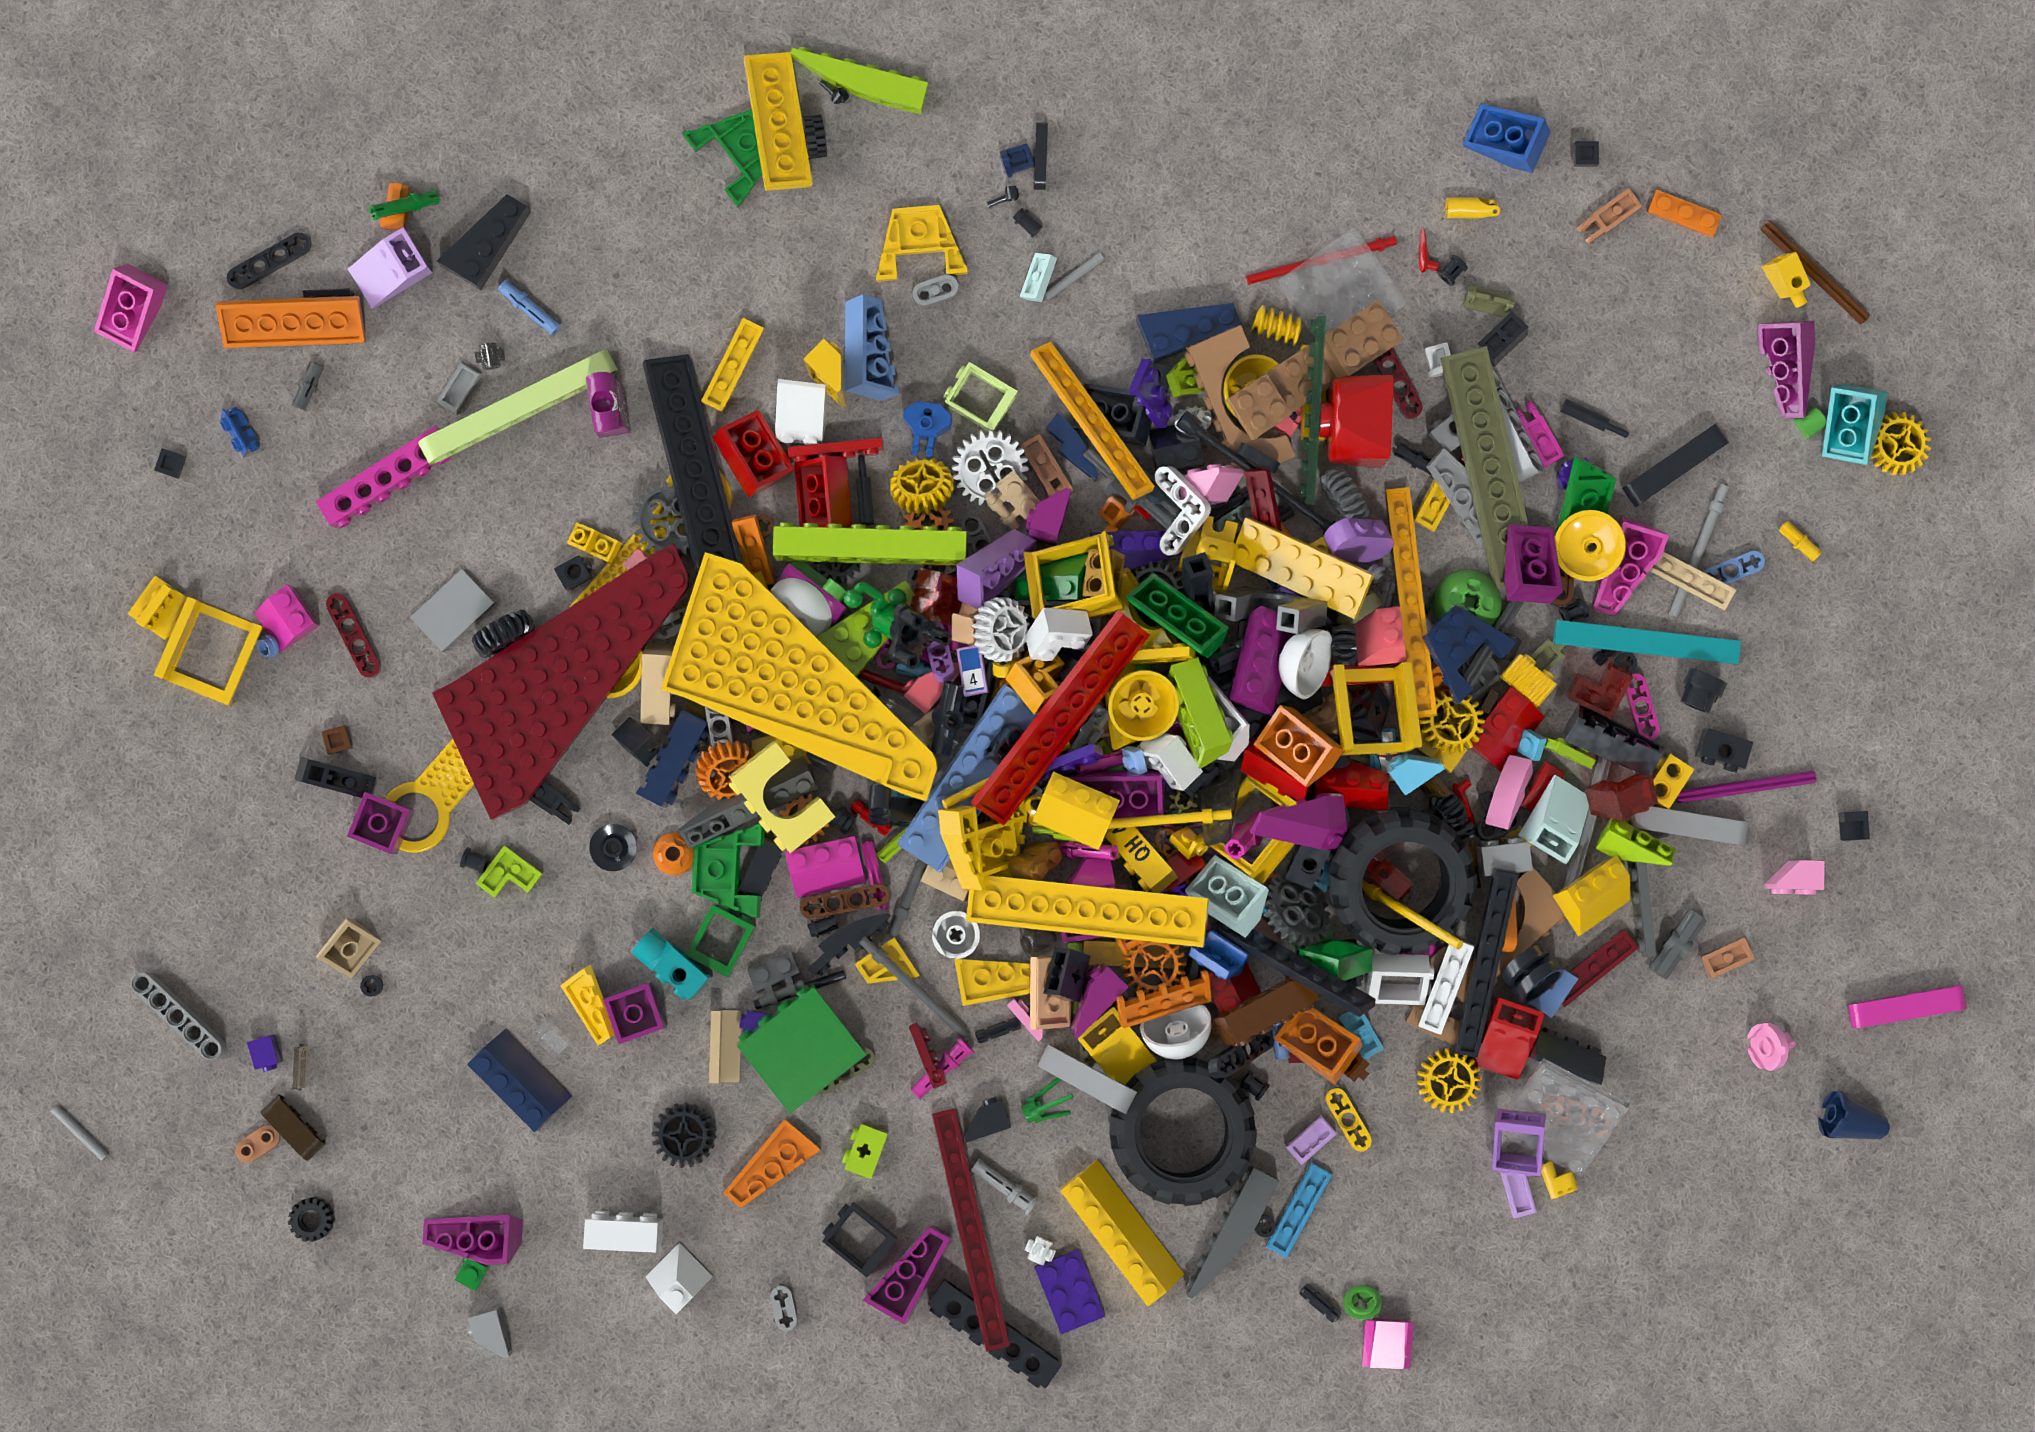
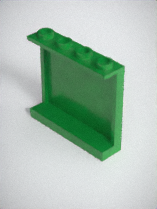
(800, 1048)

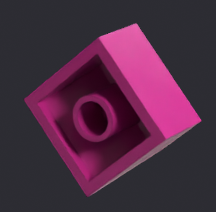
(286, 617)

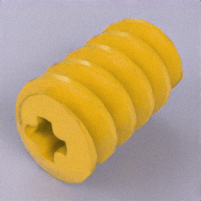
(1277, 325)

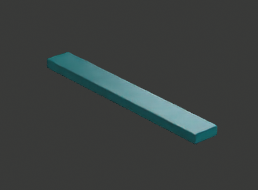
(1646, 642)

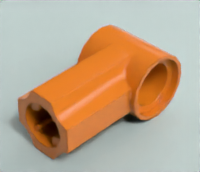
(395, 221)

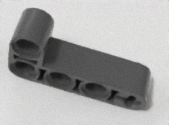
(972, 539)

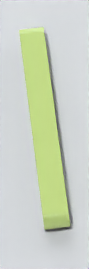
(514, 408)

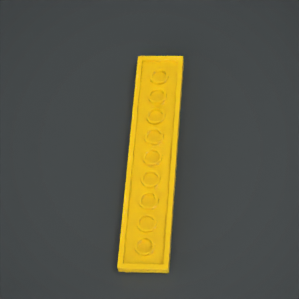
(1090, 910)

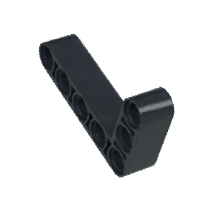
(893, 811)

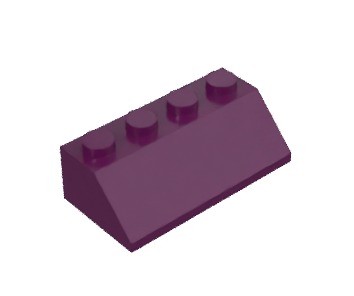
(1048, 517)
(1257, 671)
(1137, 793)

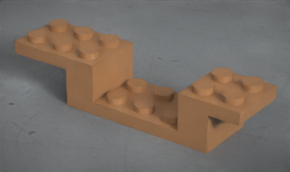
(1284, 387)

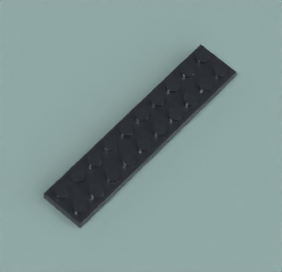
(691, 458)

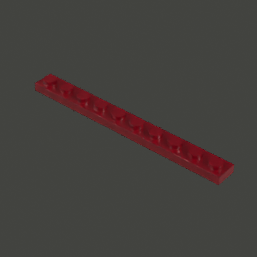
(970, 1230)

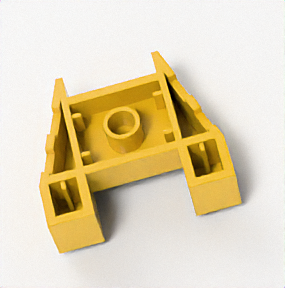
(983, 847)

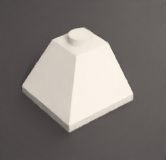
(678, 1278)

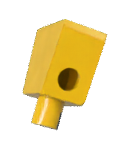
(1785, 271)

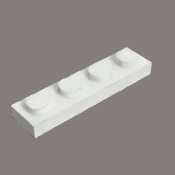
(1445, 987)

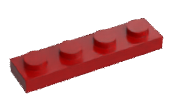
(845, 449)

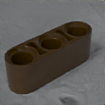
(292, 1128)

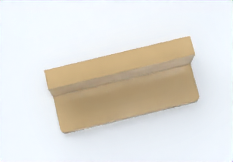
(723, 1046)

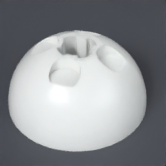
(804, 603)
(1305, 662)
(1178, 1033)

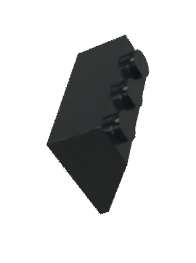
(1566, 1053)

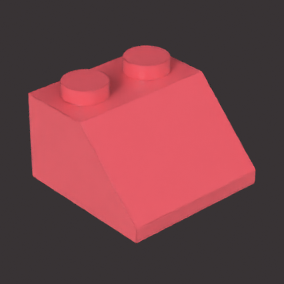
(1380, 638)

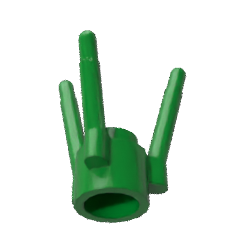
(1034, 1110)

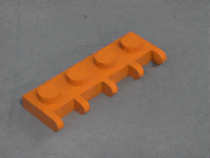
(1164, 1001)

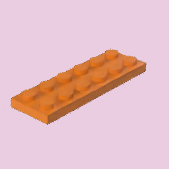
(290, 322)

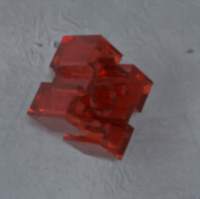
(936, 596)

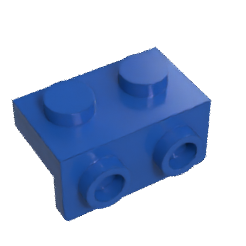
(1220, 956)

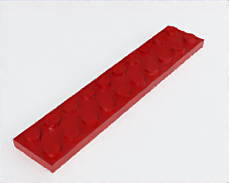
(1060, 718)

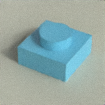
(1531, 745)

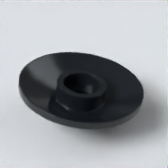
(600, 847)

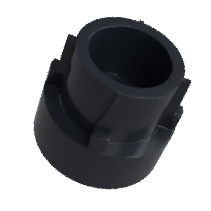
(1702, 690)

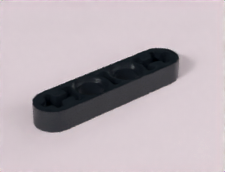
(267, 257)
(1242, 1056)

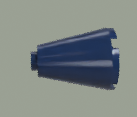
(1851, 1119)

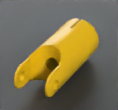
(1470, 208)

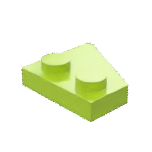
(1182, 379)
(1563, 749)

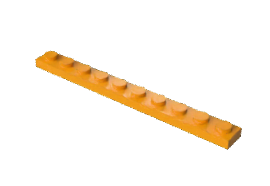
(1411, 597)

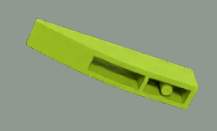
(866, 81)

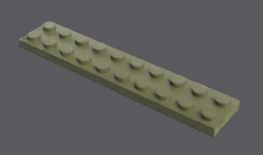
(1485, 452)

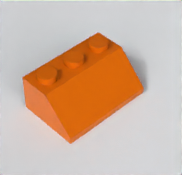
(1298, 745)

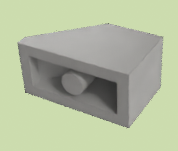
(490, 1331)

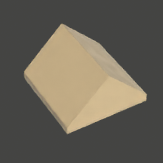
(348, 947)

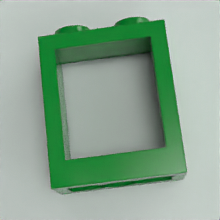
(1340, 957)
(711, 962)

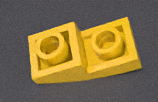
(594, 543)

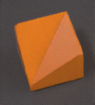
(1114, 511)

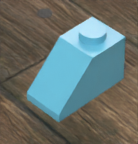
(1413, 770)

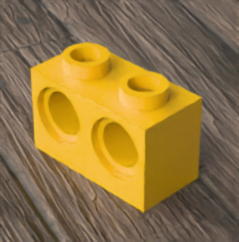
(1671, 785)

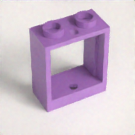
(1521, 1123)

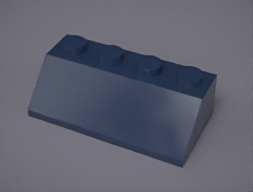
(519, 1080)

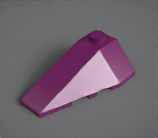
(1790, 355)

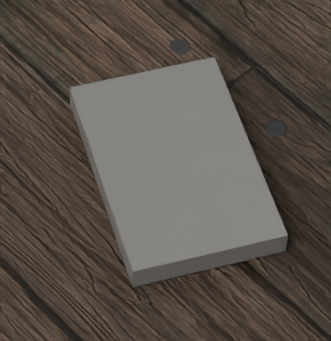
(452, 610)

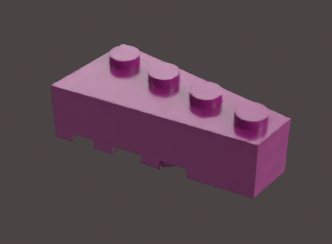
(910, 1276)

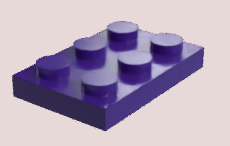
(1069, 1291)

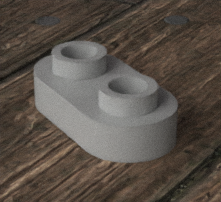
(935, 290)

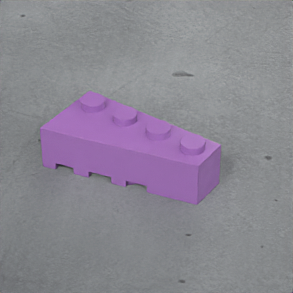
(993, 568)

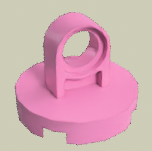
(1769, 1046)

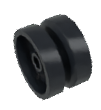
(1532, 973)

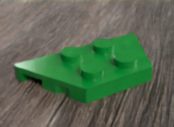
(1587, 489)

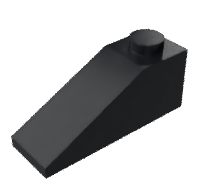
(333, 777)

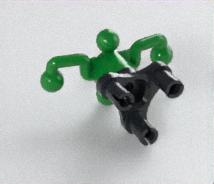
(897, 623)

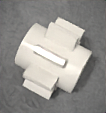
(1040, 1250)

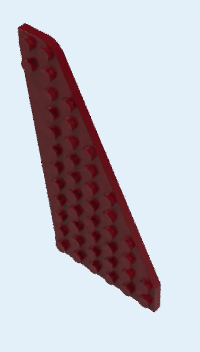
(539, 693)

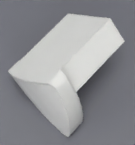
(1433, 357)

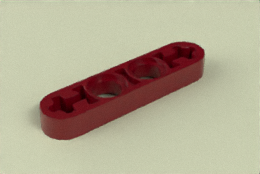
(1400, 375)
(356, 634)

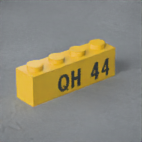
(1141, 858)

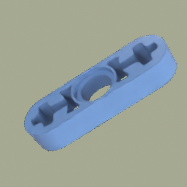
(1744, 558)

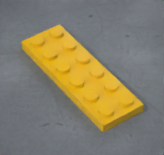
(777, 121)
(1302, 567)

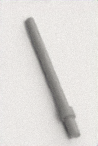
(1715, 509)

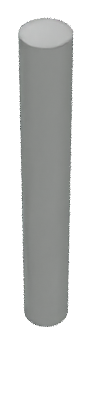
(1073, 276)
(87, 1140)

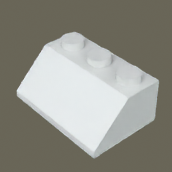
(1234, 721)

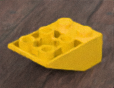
(1116, 1048)

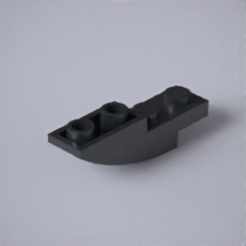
(851, 934)

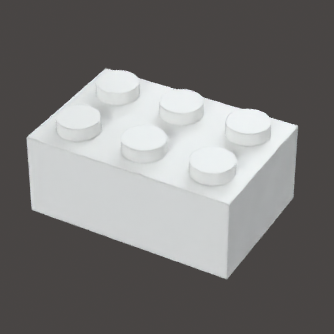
(623, 1232)

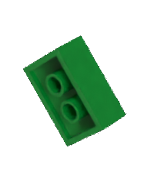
(1060, 580)

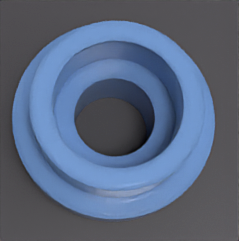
(268, 646)

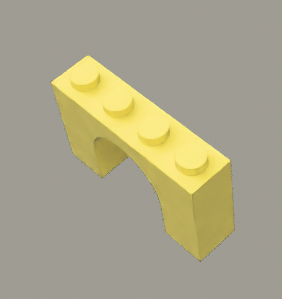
(789, 830)

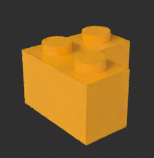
(1035, 681)

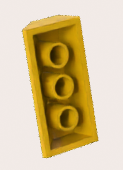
(827, 368)

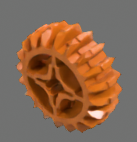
(725, 760)
(1136, 978)

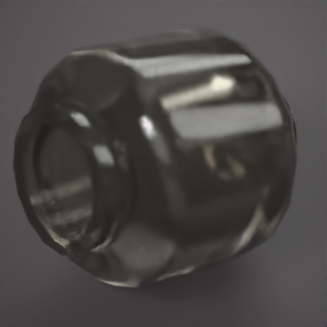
(1037, 941)

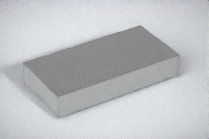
(459, 388)

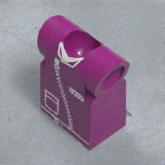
(607, 405)

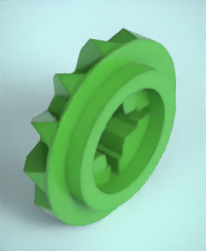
(1366, 1294)

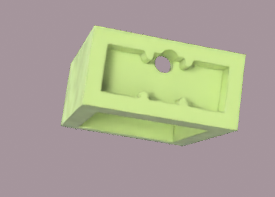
(1002, 408)

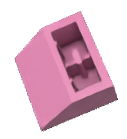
(1214, 483)
(1798, 875)

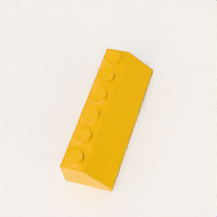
(1122, 1232)

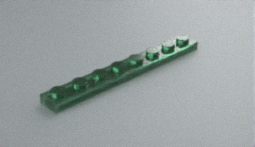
(1313, 398)

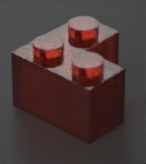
(1602, 695)
(1621, 798)

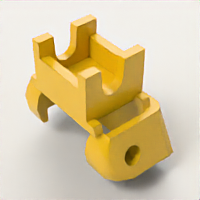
(1219, 547)

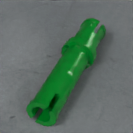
(412, 202)

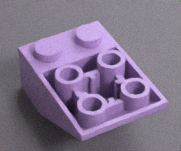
(389, 268)

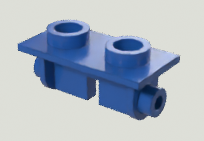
(241, 439)

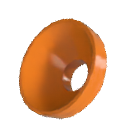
(678, 866)

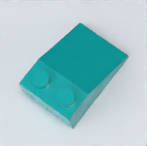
(1853, 422)

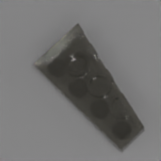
(1221, 795)

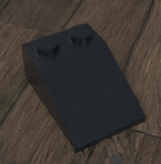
(1122, 413)

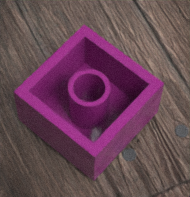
(380, 823)
(635, 1013)

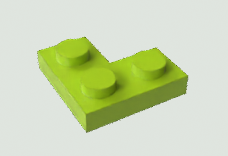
(507, 867)

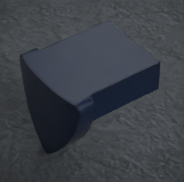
(1016, 159)

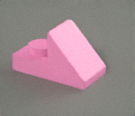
(1020, 1010)

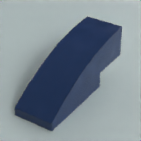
(1072, 445)

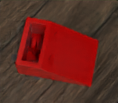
(1508, 1037)

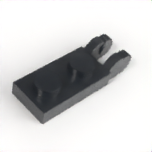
(550, 800)

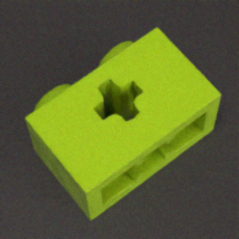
(865, 1164)

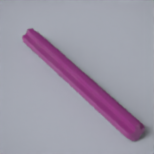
(1746, 786)

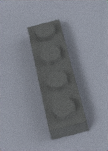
(1643, 920)

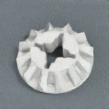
(1201, 414)

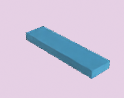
(1299, 1210)

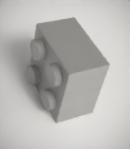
(1510, 855)

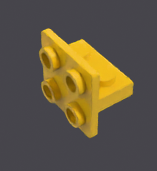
(158, 608)

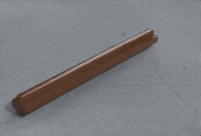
(1816, 273)

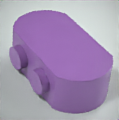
(1359, 539)

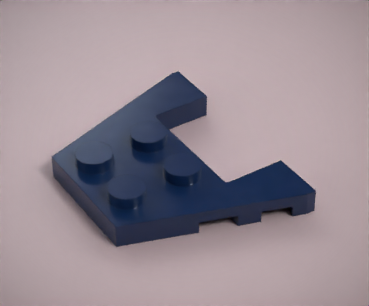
(1455, 640)

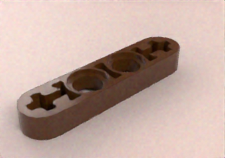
(845, 901)

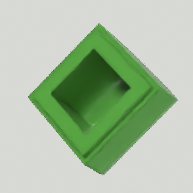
(1811, 423)

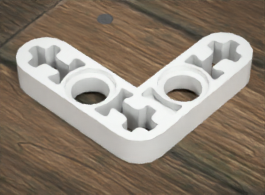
(1188, 510)

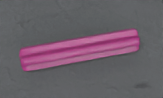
(873, 870)

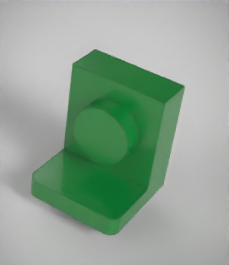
(472, 1274)

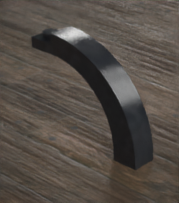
(1197, 586)

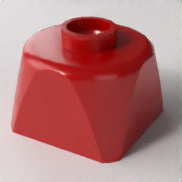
(1358, 420)

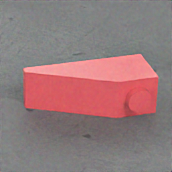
(925, 690)

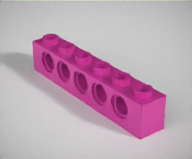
(331, 503)

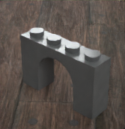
(1294, 612)

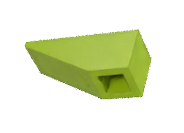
(1633, 844)

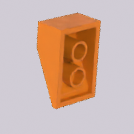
(1320, 1043)

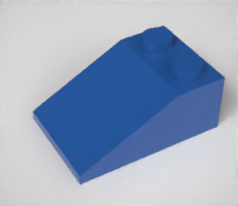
(1508, 137)

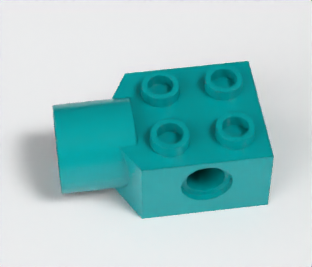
(666, 960)

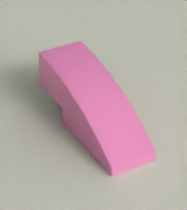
(1509, 791)

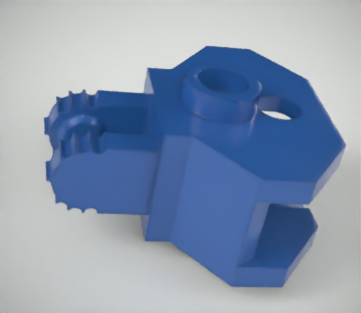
(926, 427)

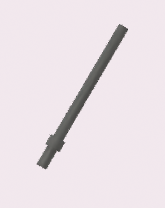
(901, 912)
(879, 955)

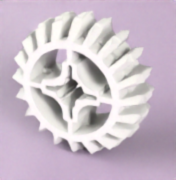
(1000, 629)

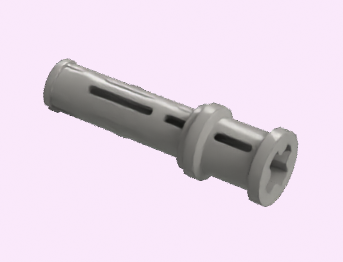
(1012, 1197)

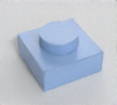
(1134, 760)

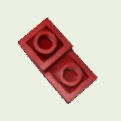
(1540, 782)

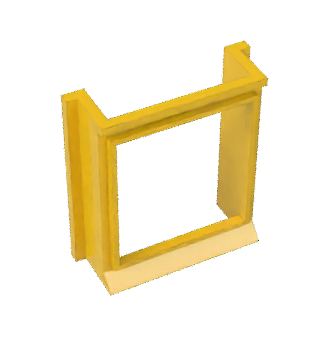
(1096, 605)
(179, 639)
(1405, 702)
(1275, 850)

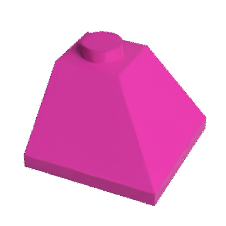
(1093, 873)

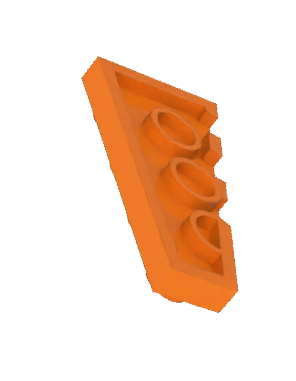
(774, 1160)

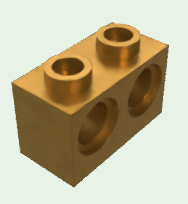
(1094, 576)

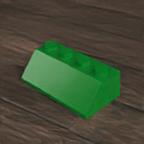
(1179, 615)

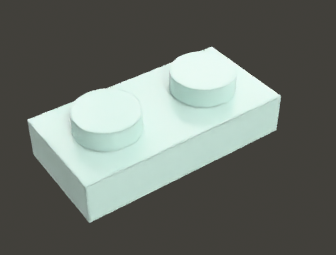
(1038, 277)

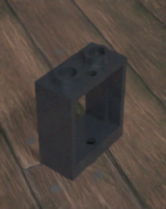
(878, 1254)

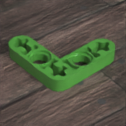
(829, 585)

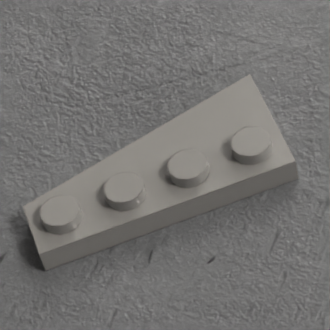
(1454, 483)

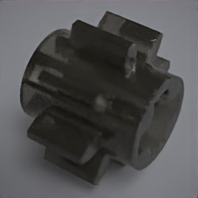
(489, 356)

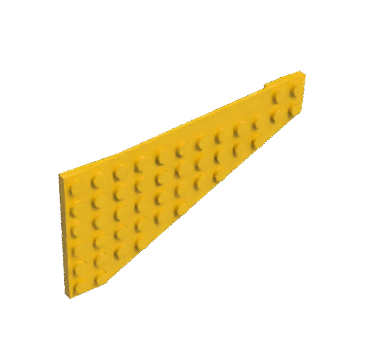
(769, 671)

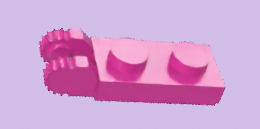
(1541, 436)

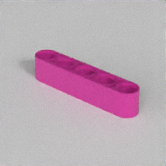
(1907, 1007)

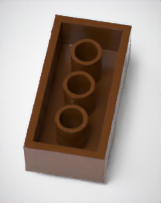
(1262, 1011)

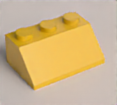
(1075, 810)
(1595, 894)

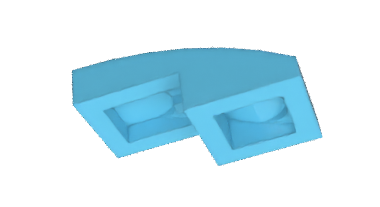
(1362, 1028)

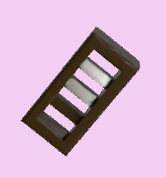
(1435, 787)

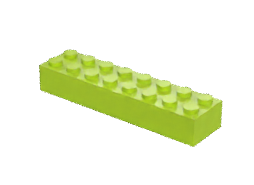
(869, 545)

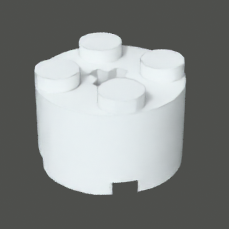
(953, 948)

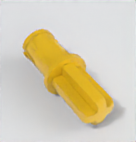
(1800, 541)

